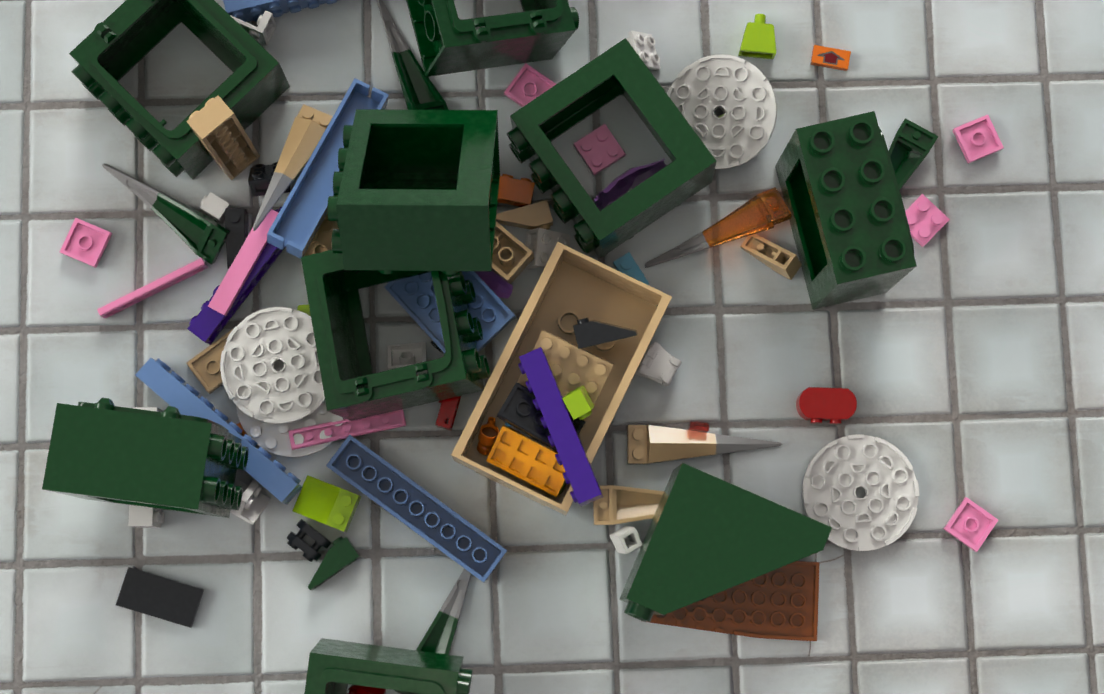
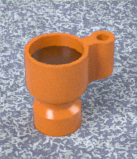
(487, 436)

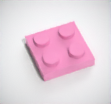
(528, 86)
(978, 139)
(599, 149)
(924, 220)
(85, 242)
(970, 524)

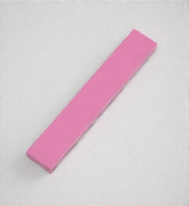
(242, 266)
(152, 288)
(354, 428)

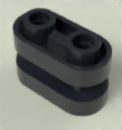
(310, 552)

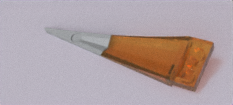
(751, 218)

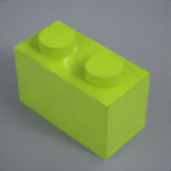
(578, 403)

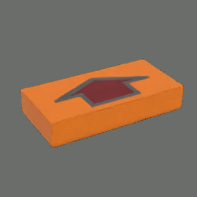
(830, 57)

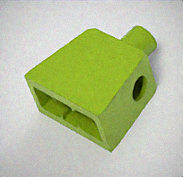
(758, 39)

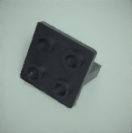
(260, 178)

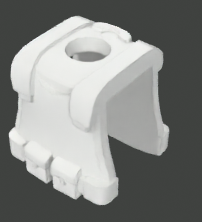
(658, 365)

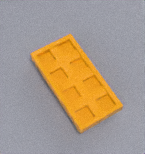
(527, 460)

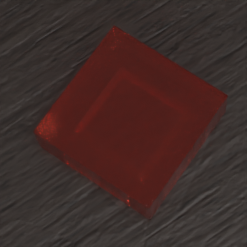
(698, 426)

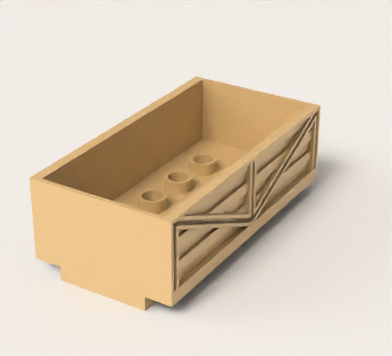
(567, 291)

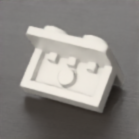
(645, 47)
(252, 501)

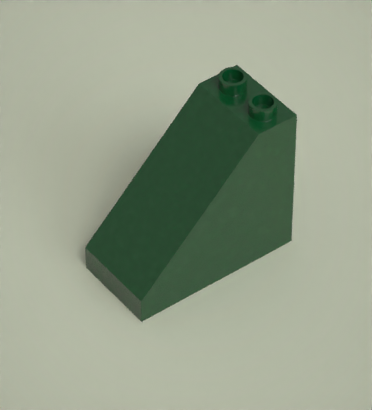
(710, 540)

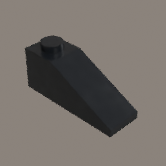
(237, 223)
(595, 332)

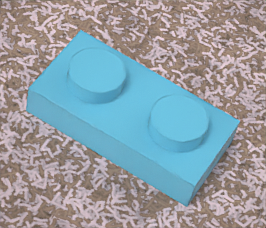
(628, 266)

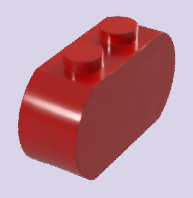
(826, 404)

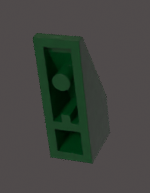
(336, 559)

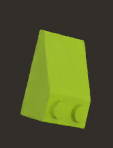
(326, 503)

